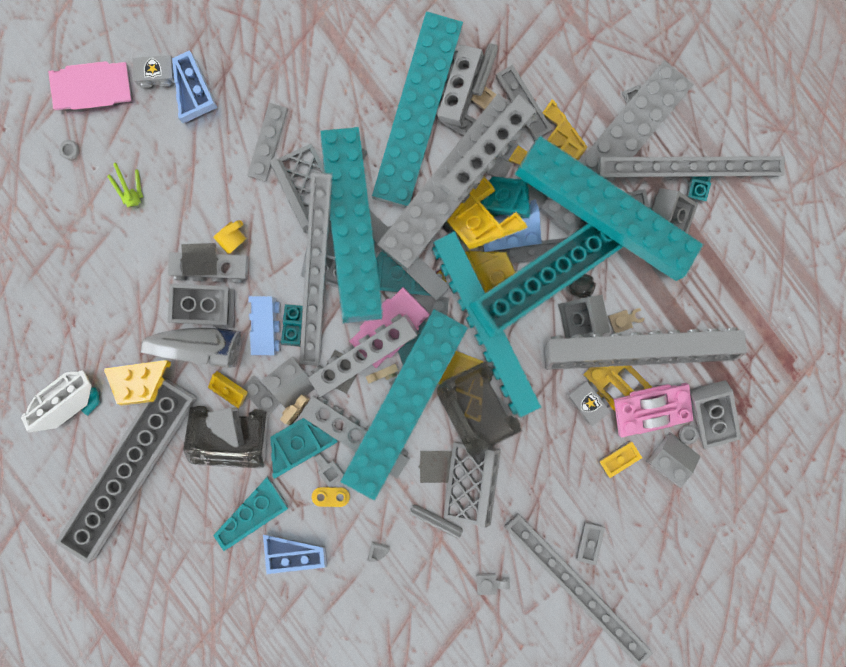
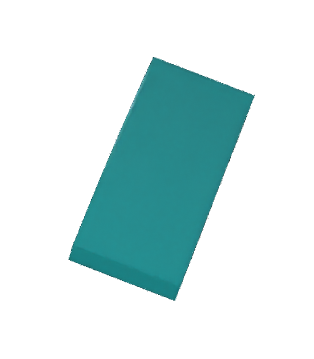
(699, 187)
(292, 325)

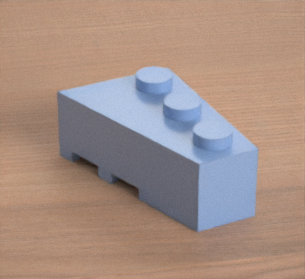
(191, 88)
(525, 237)
(264, 325)
(289, 555)

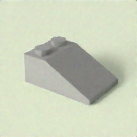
(198, 304)
(715, 414)

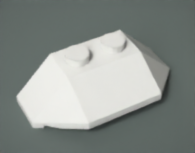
(57, 402)

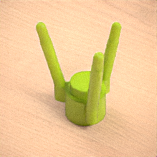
(129, 197)

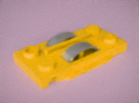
(615, 381)

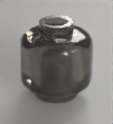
(582, 286)

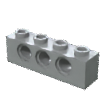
(456, 114)
(237, 275)

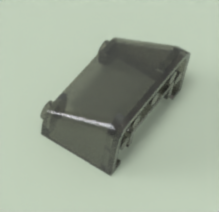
(476, 410)
(208, 449)

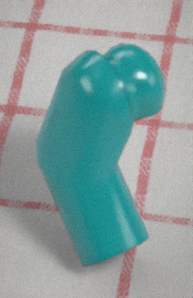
(93, 401)

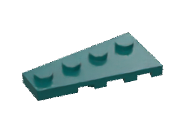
(255, 511)

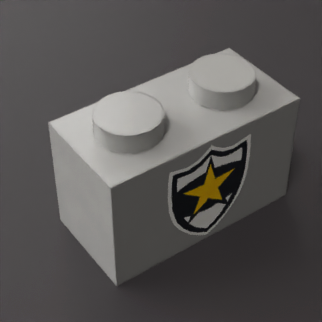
(153, 71)
(589, 403)

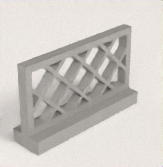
(287, 185)
(487, 490)

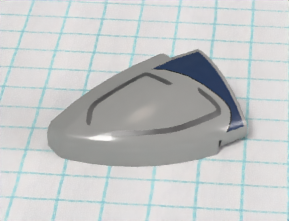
(196, 345)

